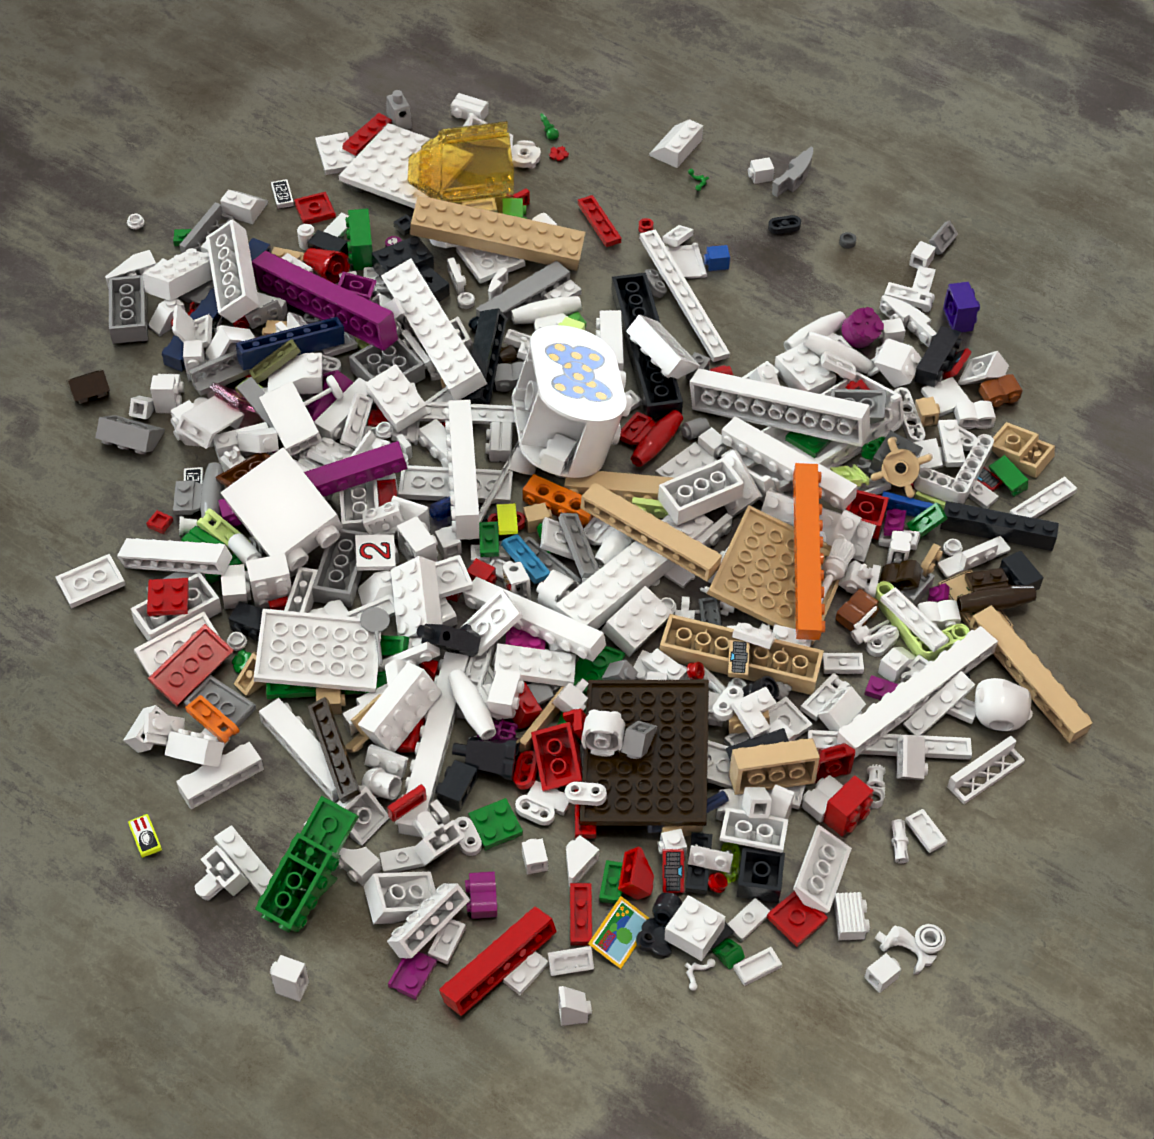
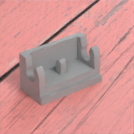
(917, 594)

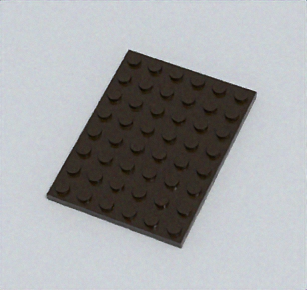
(670, 779)

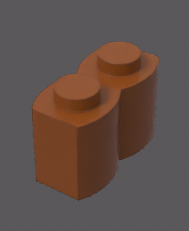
(1001, 390)
(856, 609)

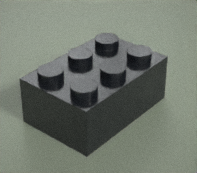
(398, 253)

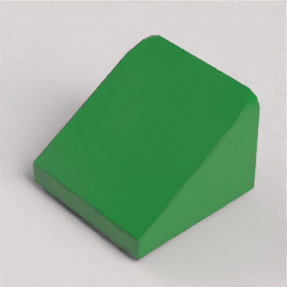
(729, 953)

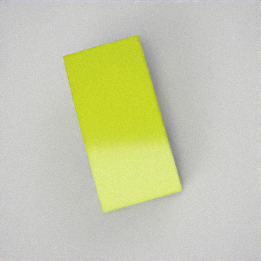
(507, 519)

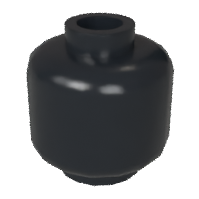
(666, 907)

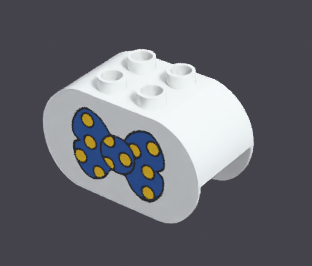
(573, 390)

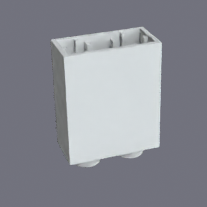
(283, 509)

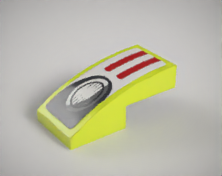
(144, 835)

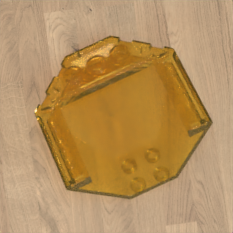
(465, 164)

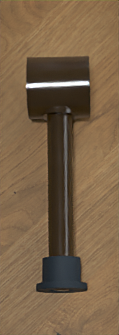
(507, 354)

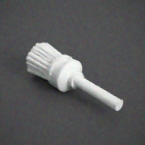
(837, 562)

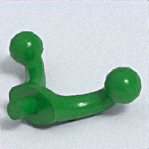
(701, 178)

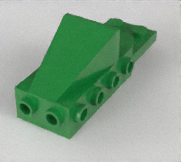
(307, 867)

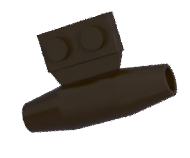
(992, 588)

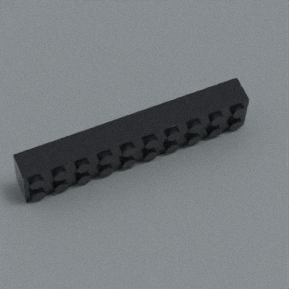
(658, 393)

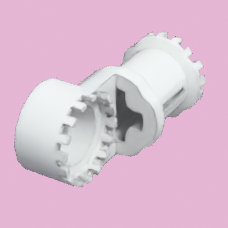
(879, 788)

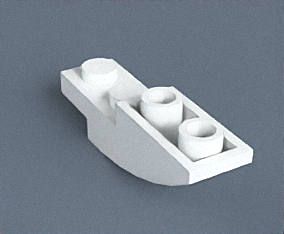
(911, 318)

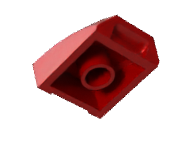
(835, 761)

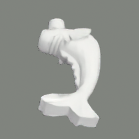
(902, 937)

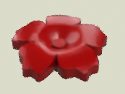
(558, 153)

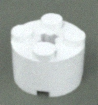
(555, 589)
(603, 732)

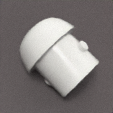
(382, 783)

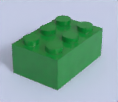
(360, 238)

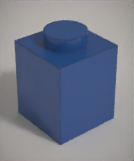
(717, 258)

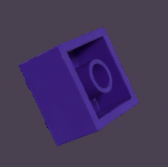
(961, 306)

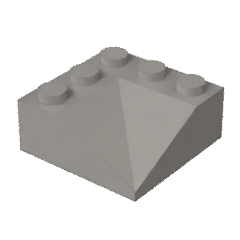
(373, 361)

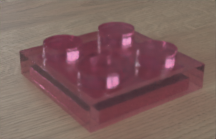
(234, 399)

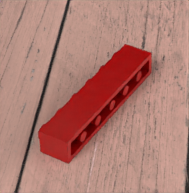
(497, 961)

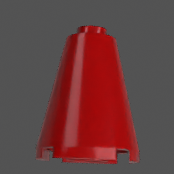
(327, 263)

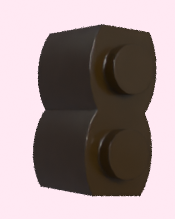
(902, 575)

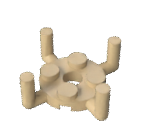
(912, 467)

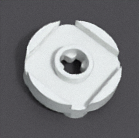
(532, 155)

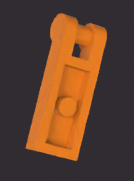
(212, 719)

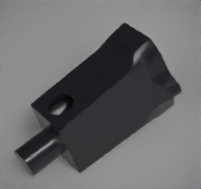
(451, 639)
(490, 755)

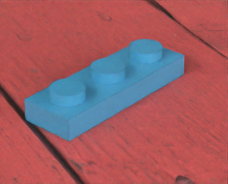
(522, 553)

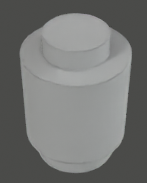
(695, 428)

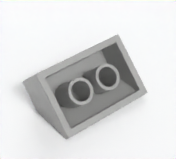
(128, 433)

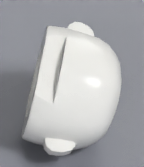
(1002, 704)

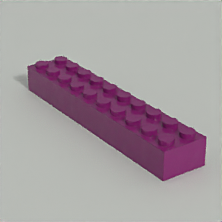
(325, 300)

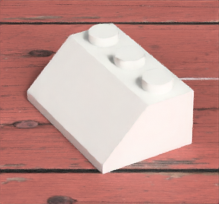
(678, 143)
(754, 832)

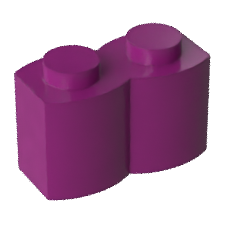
(482, 895)

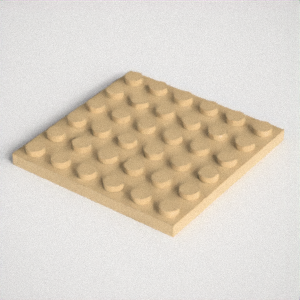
(760, 570)

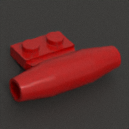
(648, 435)

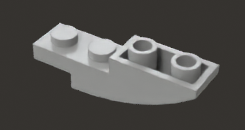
(795, 175)

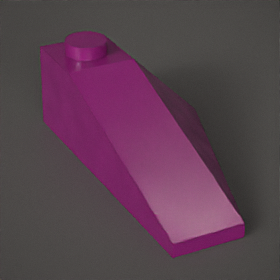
(319, 406)

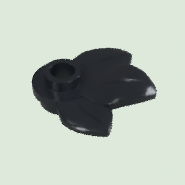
(656, 935)

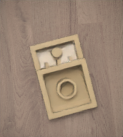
(1023, 449)

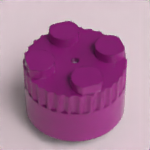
(862, 327)

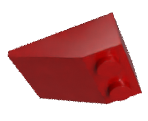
(557, 756)

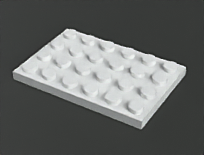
(316, 651)

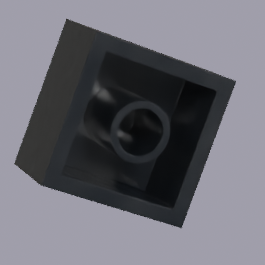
(760, 875)

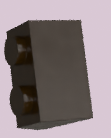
(88, 386)

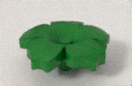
(240, 660)

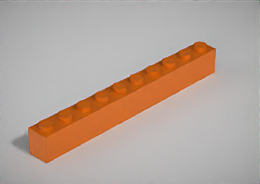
(807, 552)

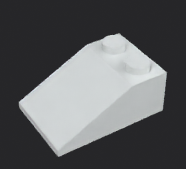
(303, 371)
(397, 895)

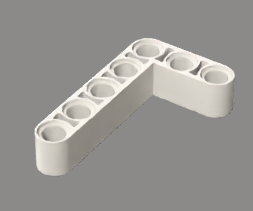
(958, 488)

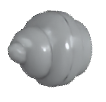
(784, 690)

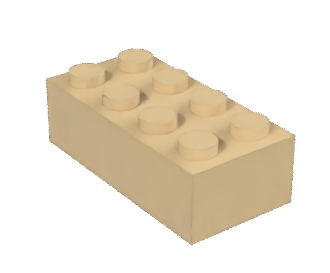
(771, 764)

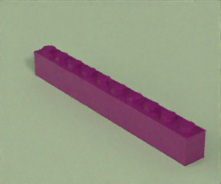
(345, 473)

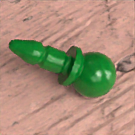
(551, 132)

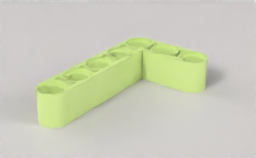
(915, 645)

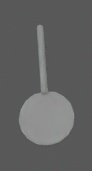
(375, 621)

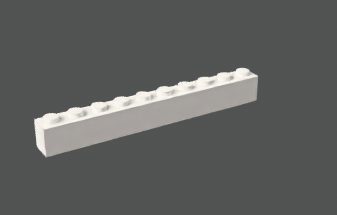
(915, 692)
(434, 741)

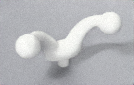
(693, 985)

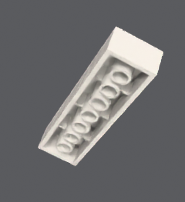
(462, 469)

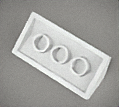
(821, 870)

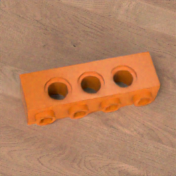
(555, 497)

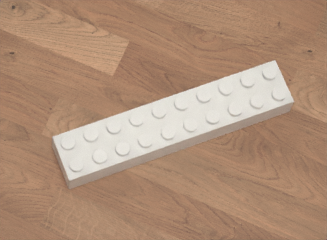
(434, 330)
(781, 407)
(623, 578)

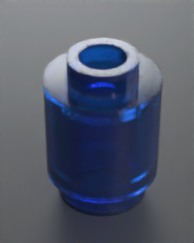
(440, 509)

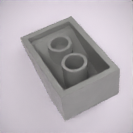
(874, 398)

